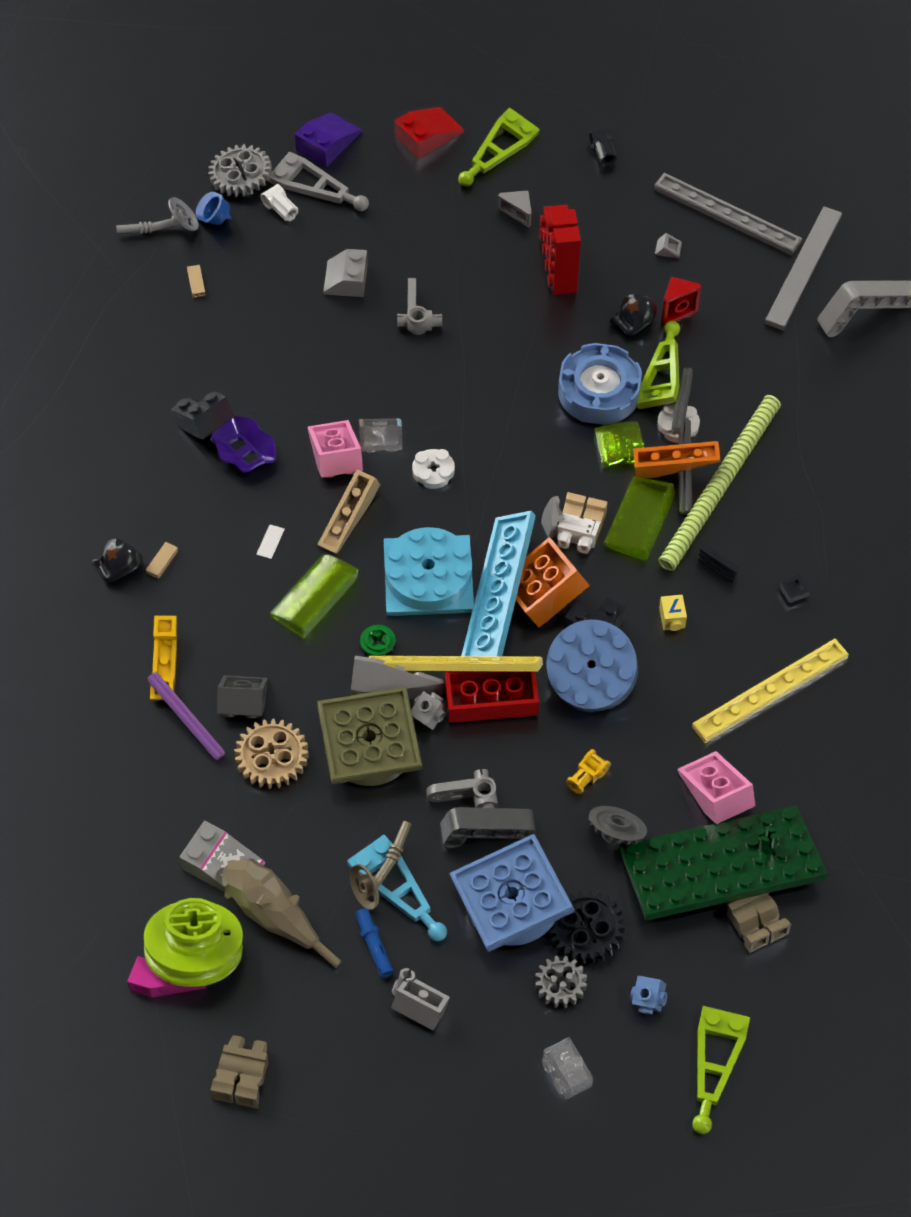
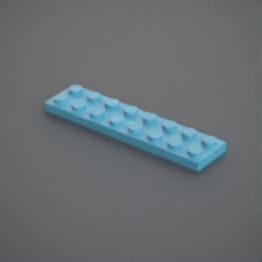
(499, 585)

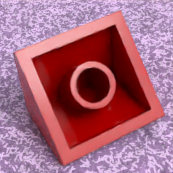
(680, 300)

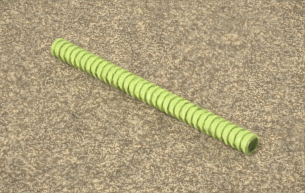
(719, 483)

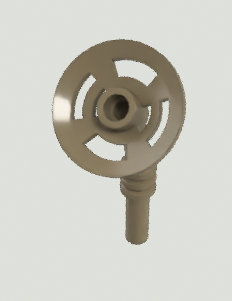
(368, 884)

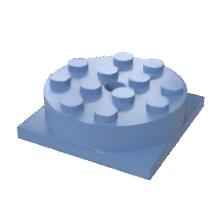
(512, 872)

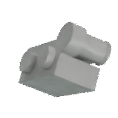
(418, 1000)

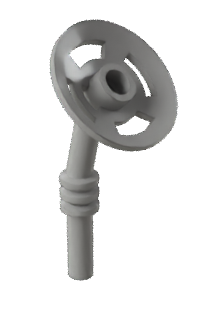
(179, 217)

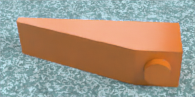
(670, 459)

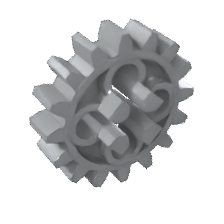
(573, 979)

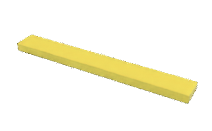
(463, 663)
(769, 690)

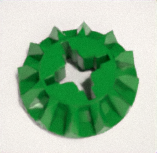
(377, 632)

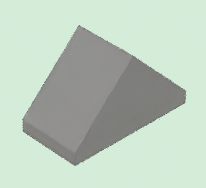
(516, 205)

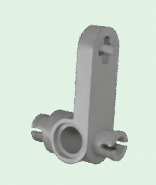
(417, 318)
(466, 789)

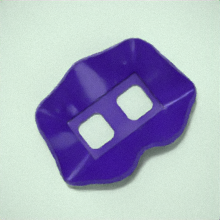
(251, 434)

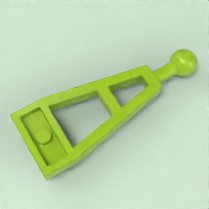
(514, 124)
(668, 392)
(724, 1025)

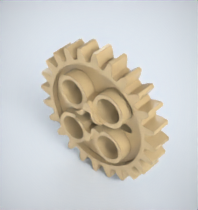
(275, 770)

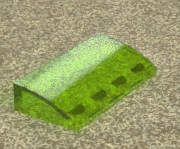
(640, 517)
(314, 594)

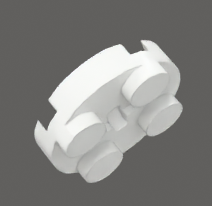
(666, 418)
(429, 458)

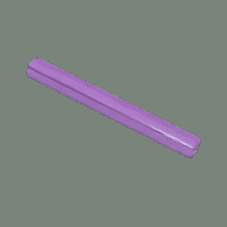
(186, 716)

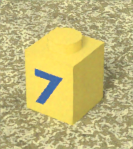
(673, 612)

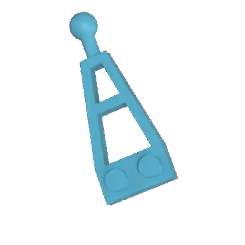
(373, 858)

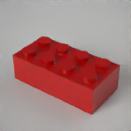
(490, 695)

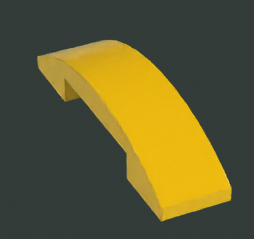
(164, 651)

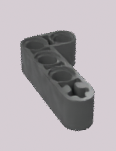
(485, 823)

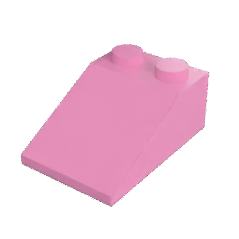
(335, 449)
(718, 787)

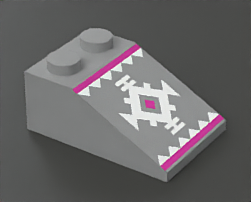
(211, 852)

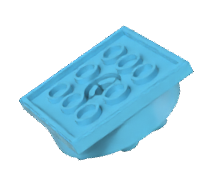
(419, 591)

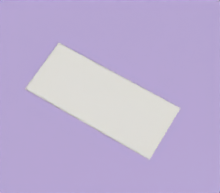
(270, 541)

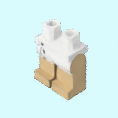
(579, 530)

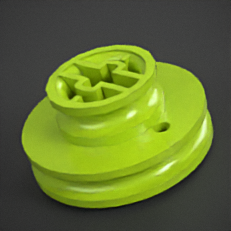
(189, 944)

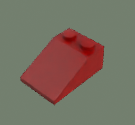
(426, 130)

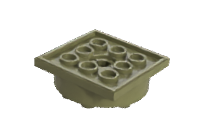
(369, 716)

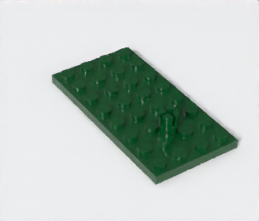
(722, 862)

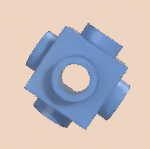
(648, 995)

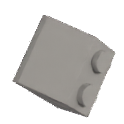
(346, 273)

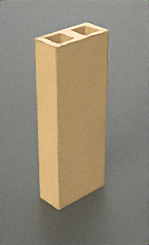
(196, 281)
(162, 560)

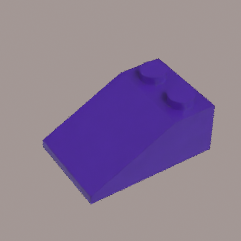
(325, 138)

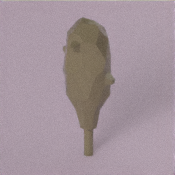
(271, 904)

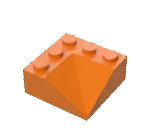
(548, 582)

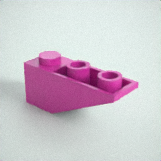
(147, 983)

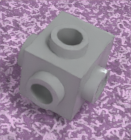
(429, 709)

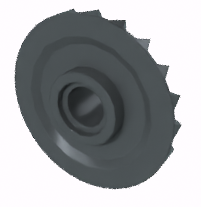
(617, 825)

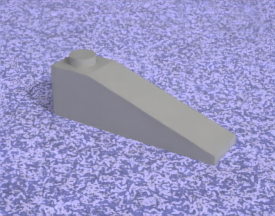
(374, 676)

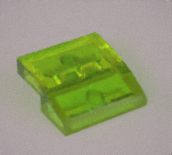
(618, 441)

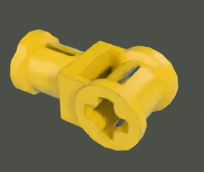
(589, 770)

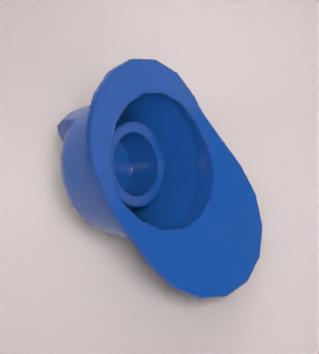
(213, 209)

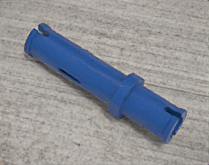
(370, 934)

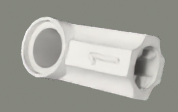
(277, 199)

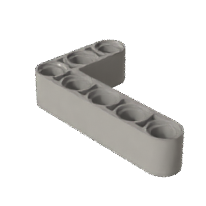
(862, 295)

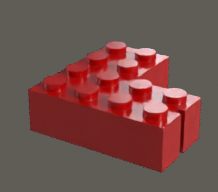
(561, 248)

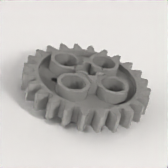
(227, 176)

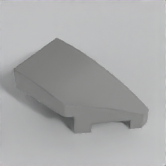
(550, 517)

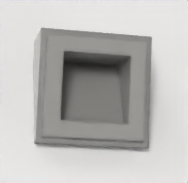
(668, 246)

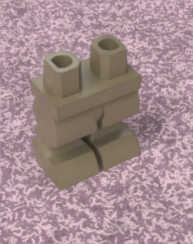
(757, 912)
(244, 1065)

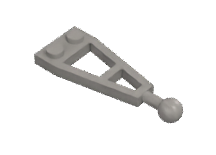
(293, 164)

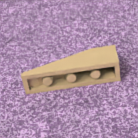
(349, 511)

